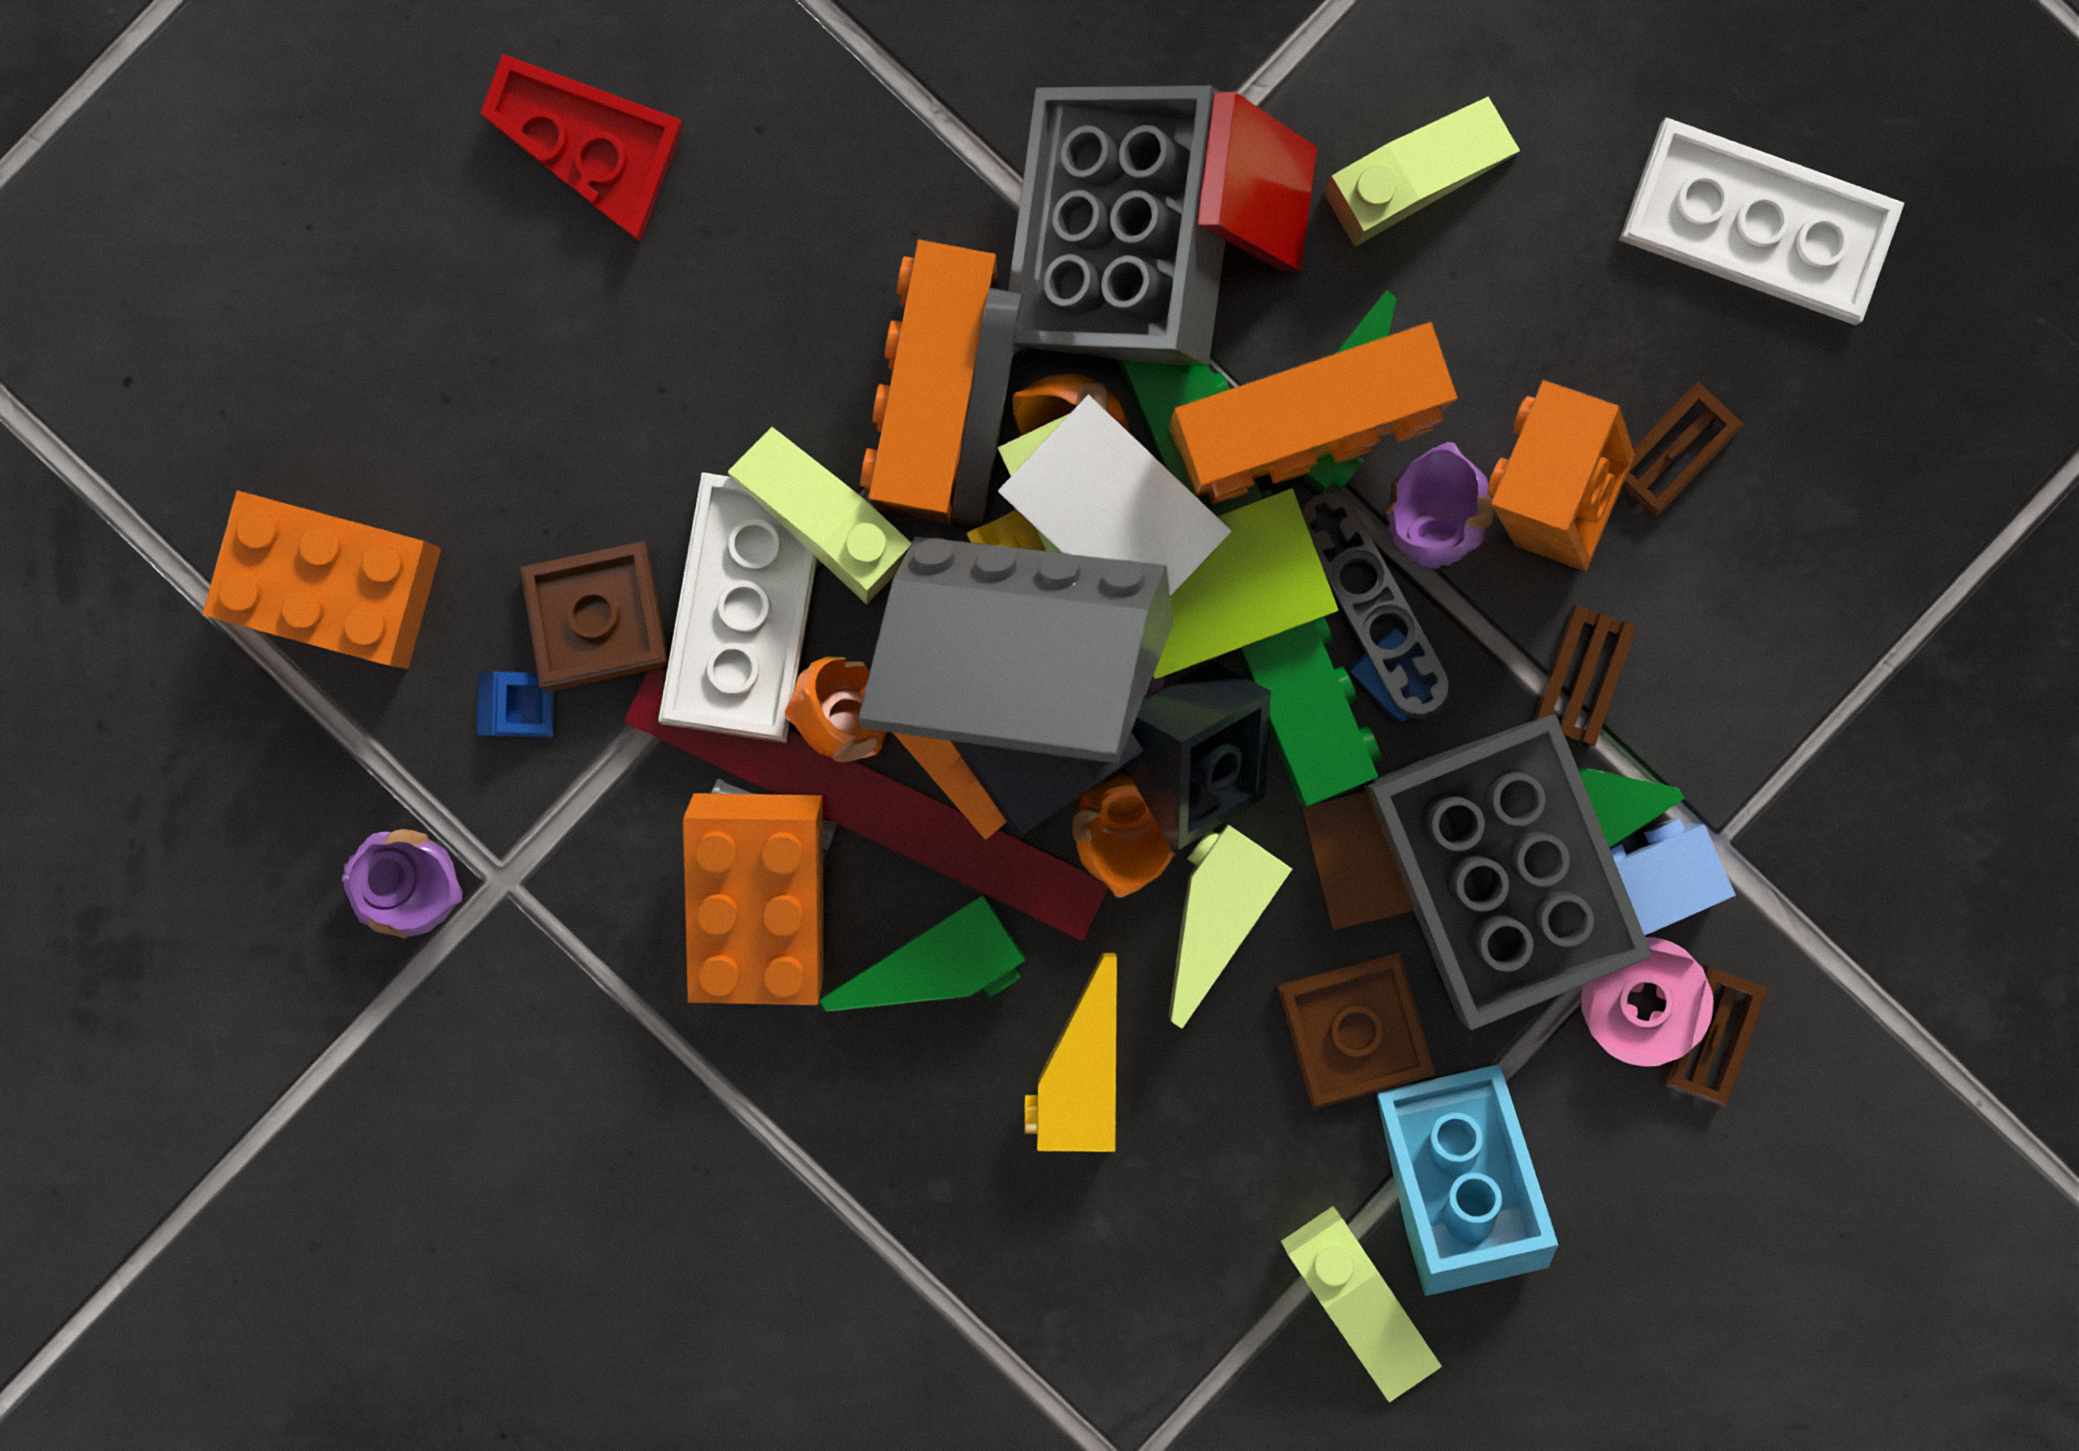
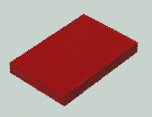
(1256, 182)

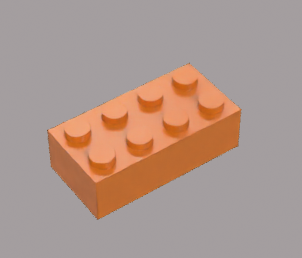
(931, 382)
(1311, 412)

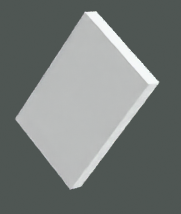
(1111, 498)

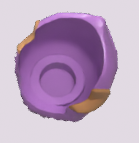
(1439, 507)
(401, 883)

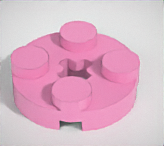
(1667, 1033)

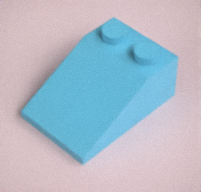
(1465, 1180)

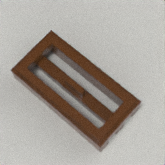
(1713, 409)
(1602, 625)
(1736, 1048)

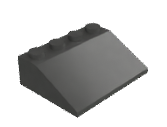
(1112, 226)
(1017, 648)
(1507, 870)

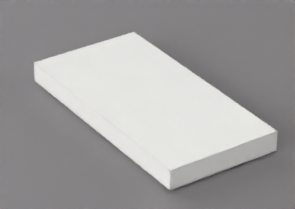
(1761, 221)
(738, 618)

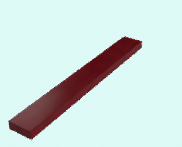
(892, 817)

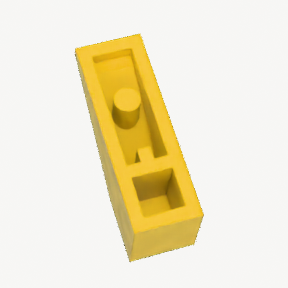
(1079, 1079)

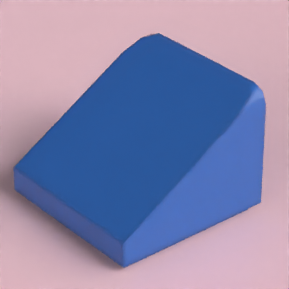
(1366, 676)
(513, 705)

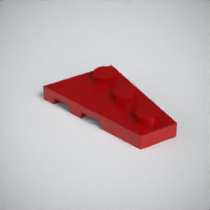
(587, 138)

